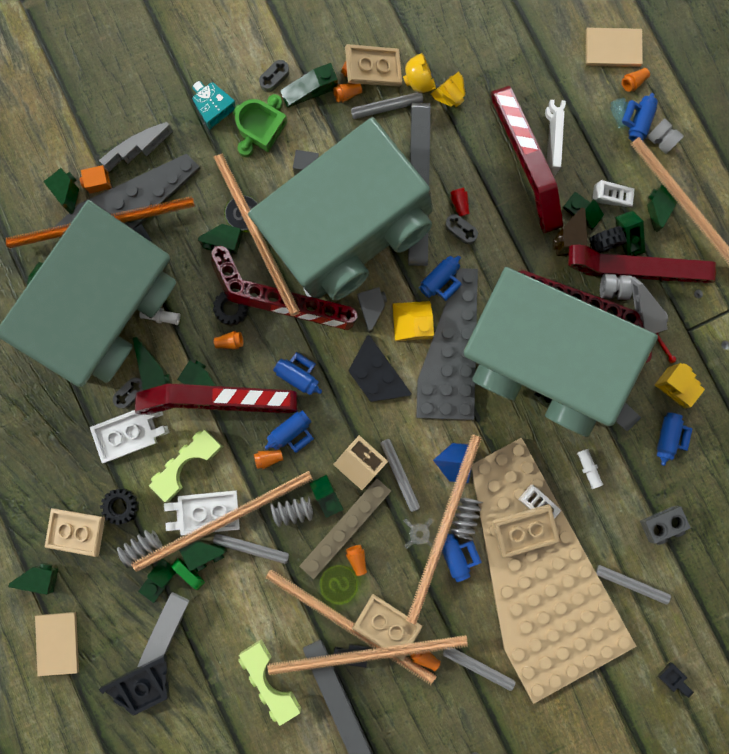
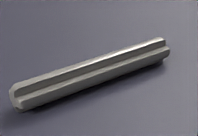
(386, 105)
(400, 475)
(251, 548)
(633, 584)
(479, 668)

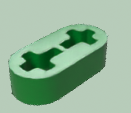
(190, 577)

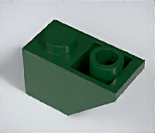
(222, 236)
(201, 552)

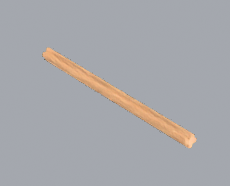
(682, 197)
(257, 236)
(222, 521)
(444, 529)
(343, 621)
(367, 655)

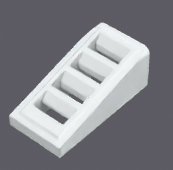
(601, 194)
(529, 492)

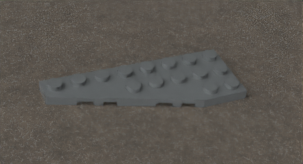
(142, 191)
(446, 376)

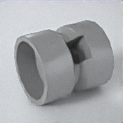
(665, 136)
(616, 286)

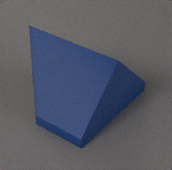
(451, 459)

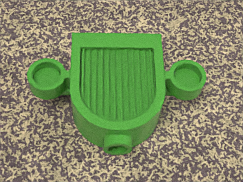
(259, 123)

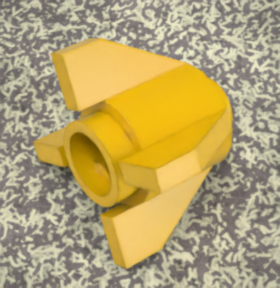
(451, 91)

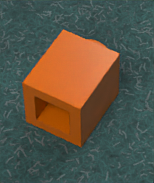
(95, 179)

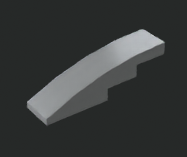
(142, 142)
(165, 628)

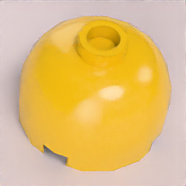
(419, 75)

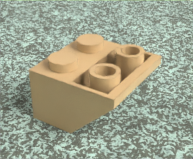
(360, 462)

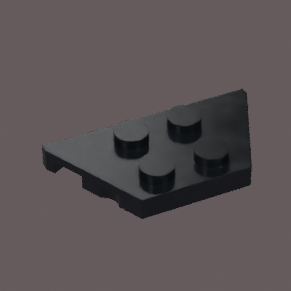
(375, 374)
(141, 686)

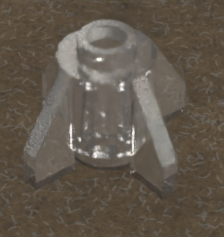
(414, 529)

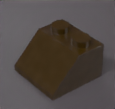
(571, 234)

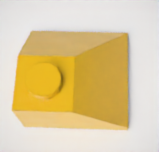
(413, 321)

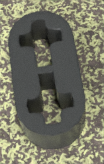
(273, 75)
(464, 225)
(124, 390)

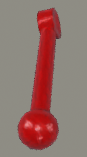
(672, 359)

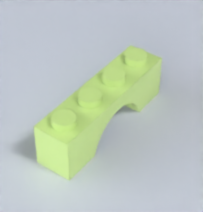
(168, 482)
(282, 705)

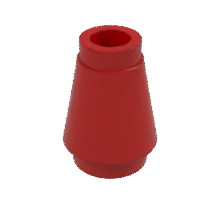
(460, 201)

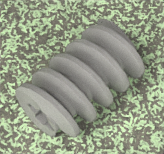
(292, 512)
(466, 518)
(139, 549)

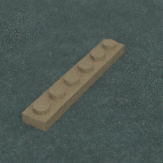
(345, 528)

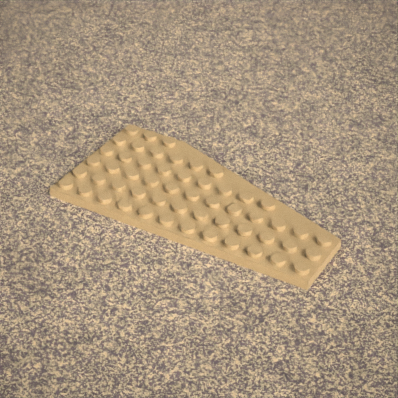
(548, 599)

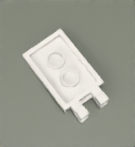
(555, 135)
(126, 435)
(200, 509)

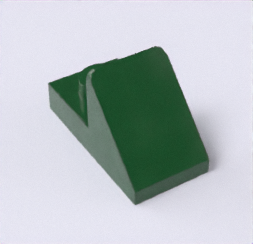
(592, 209)
(326, 496)
(157, 580)

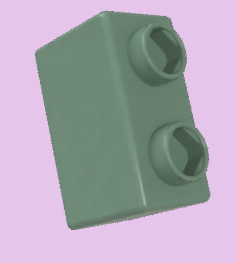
(346, 212)
(86, 297)
(559, 350)

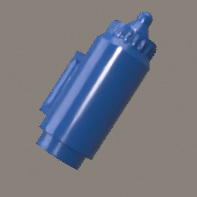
(643, 117)
(439, 277)
(296, 376)
(288, 431)
(670, 437)
(455, 558)

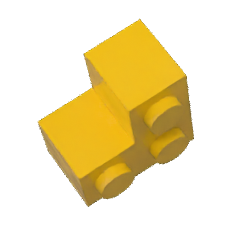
(680, 385)

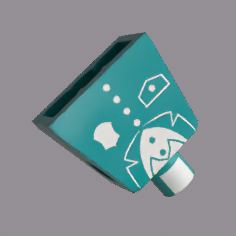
(212, 103)

